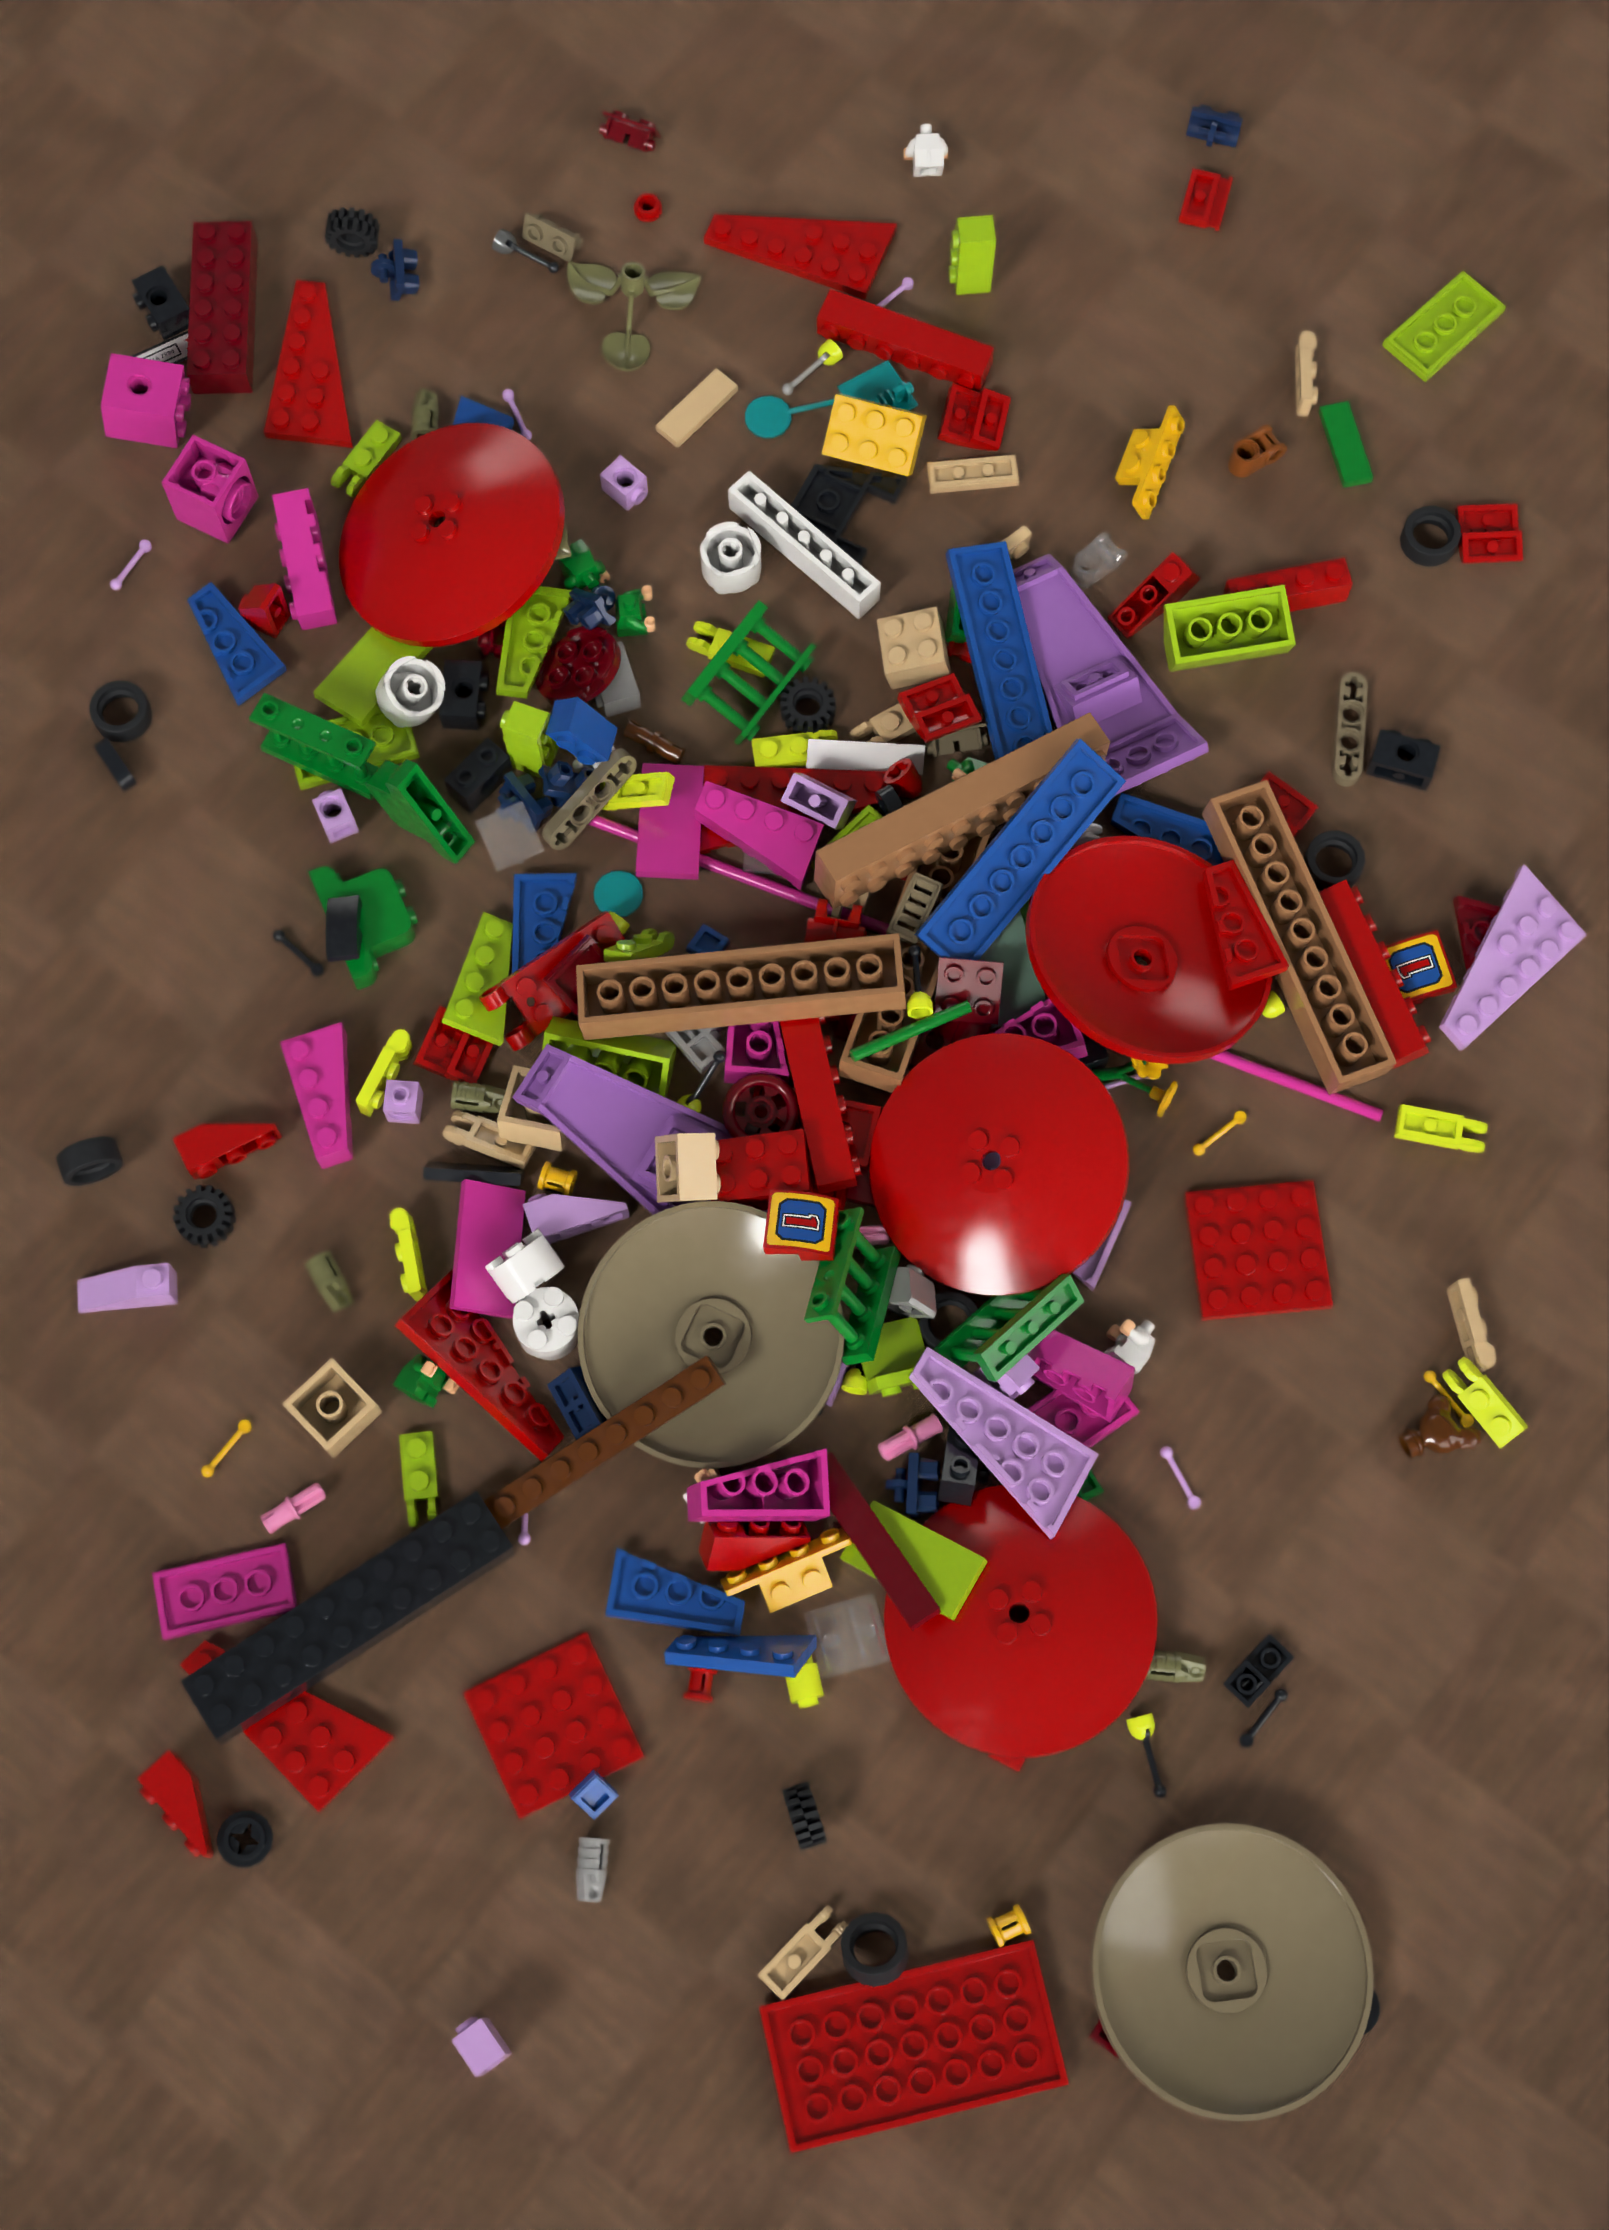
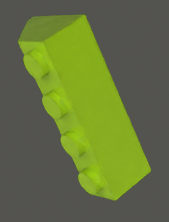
(1227, 628)
(635, 1058)

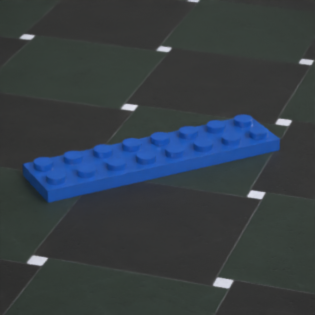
(999, 645)
(1021, 854)

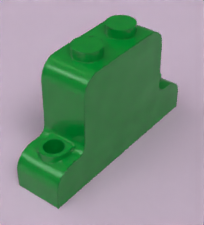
(419, 808)
(383, 918)

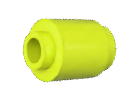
(806, 1686)

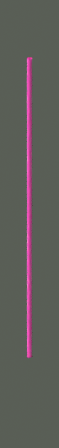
(880, 927)

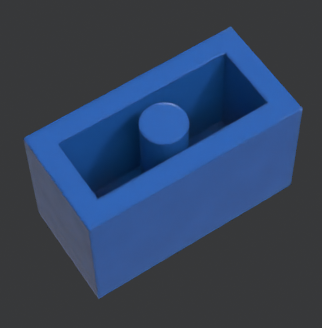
(581, 730)

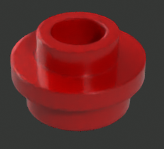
(647, 201)

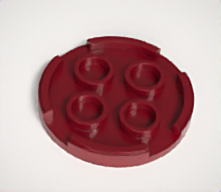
(579, 665)

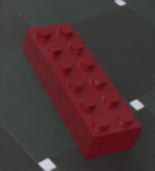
(222, 307)

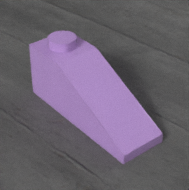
(569, 1216)
(128, 1288)

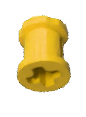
(557, 1179)
(1020, 1926)

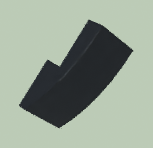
(343, 929)
(1258, 1670)

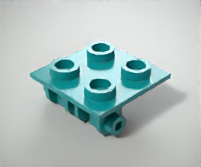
(881, 386)

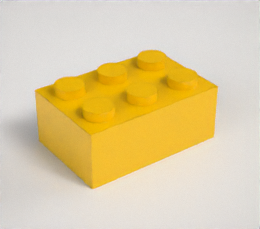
(874, 434)

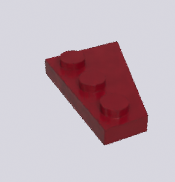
(1473, 922)

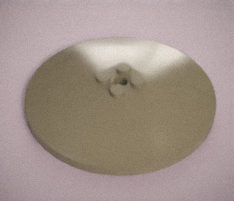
(649, 1322)
(1296, 1985)

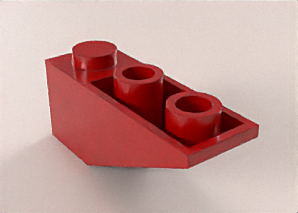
(1163, 586)
(216, 1145)
(746, 1543)
(180, 1797)

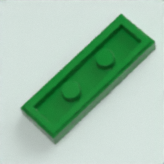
(1345, 444)

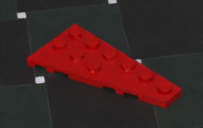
(819, 250)
(308, 384)
(770, 784)
(481, 1365)
(309, 1739)

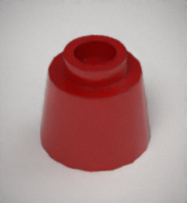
(904, 778)

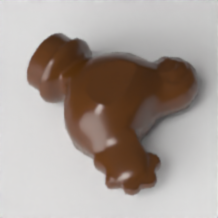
(1437, 1431)

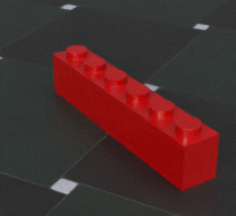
(905, 340)
(1377, 980)
(820, 1105)

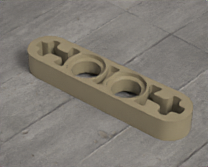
(1352, 729)
(585, 796)

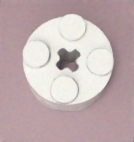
(730, 558)
(394, 690)
(525, 1266)
(531, 1333)

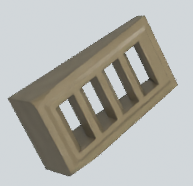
(922, 890)

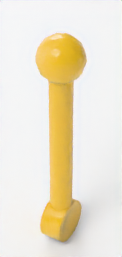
(1238, 1118)
(1465, 1419)
(244, 1427)

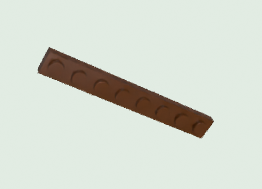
(605, 1442)

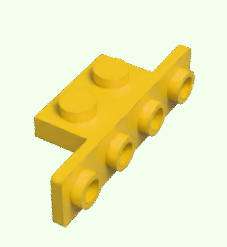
(1148, 460)
(790, 1574)

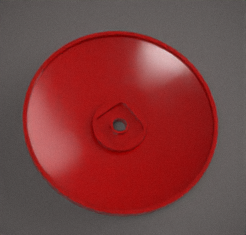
(479, 563)
(1145, 901)
(1056, 1178)
(1061, 1671)

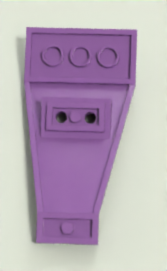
(1092, 671)
(610, 1119)

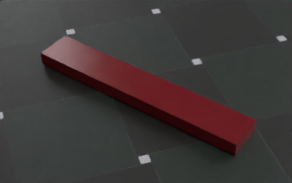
(878, 1548)

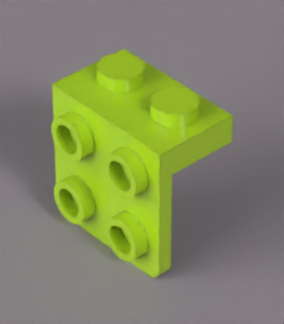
(895, 1357)

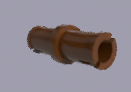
(654, 742)

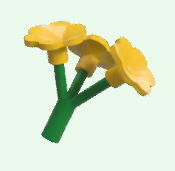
(1143, 1069)

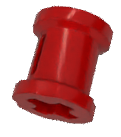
(700, 1685)

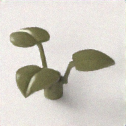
(593, 282)

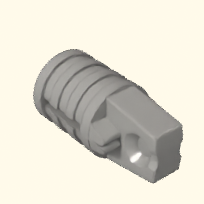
(591, 1868)

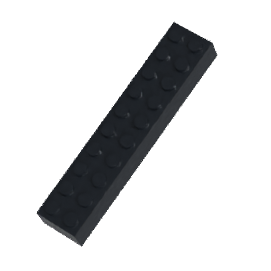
(347, 1618)

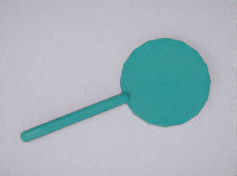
(772, 417)
(618, 893)

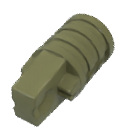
(424, 413)
(476, 1097)
(329, 1281)
(1176, 1667)

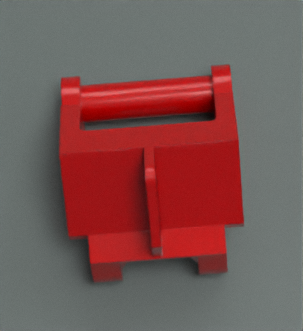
(827, 928)

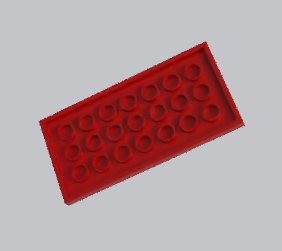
(913, 2047)

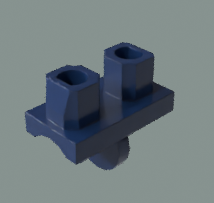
(1214, 126)
(393, 268)
(591, 607)
(561, 781)
(519, 789)
(917, 1500)

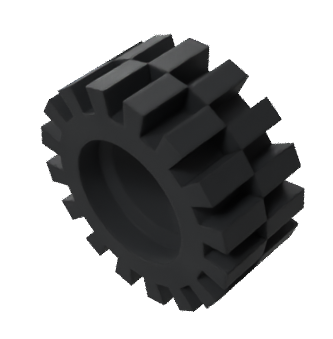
(352, 232)
(807, 690)
(212, 1233)
(804, 1815)

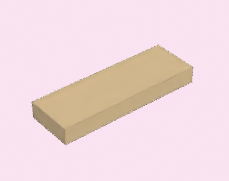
(696, 408)
(972, 474)

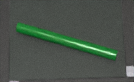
(910, 1031)

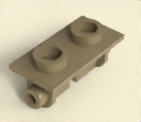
(549, 237)
(968, 739)

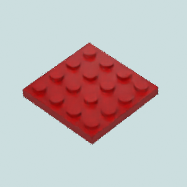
(1257, 1250)
(553, 1724)

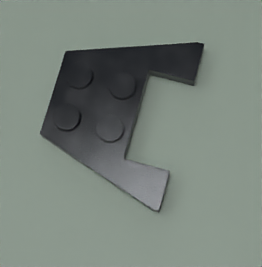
(833, 497)

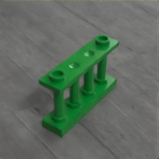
(738, 646)
(315, 744)
(873, 1290)
(1010, 1327)

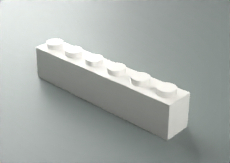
(804, 544)

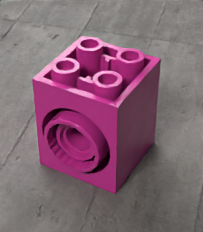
(145, 400)
(210, 489)

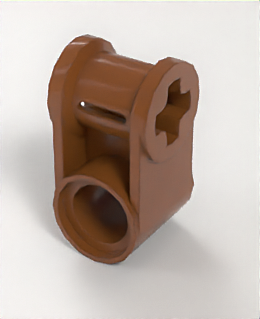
(1259, 449)

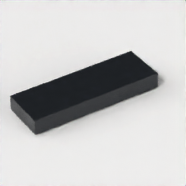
(483, 1173)

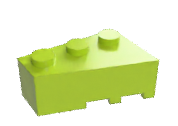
(972, 254)
(526, 738)

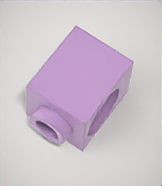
(622, 472)
(340, 825)
(403, 1101)

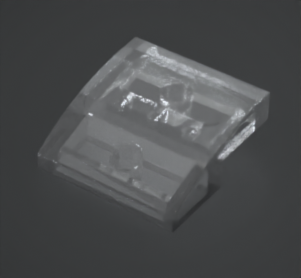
(848, 1636)

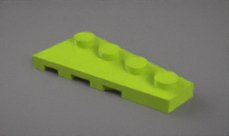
(528, 640)
(483, 968)

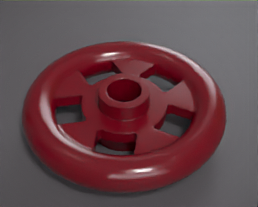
(772, 1086)

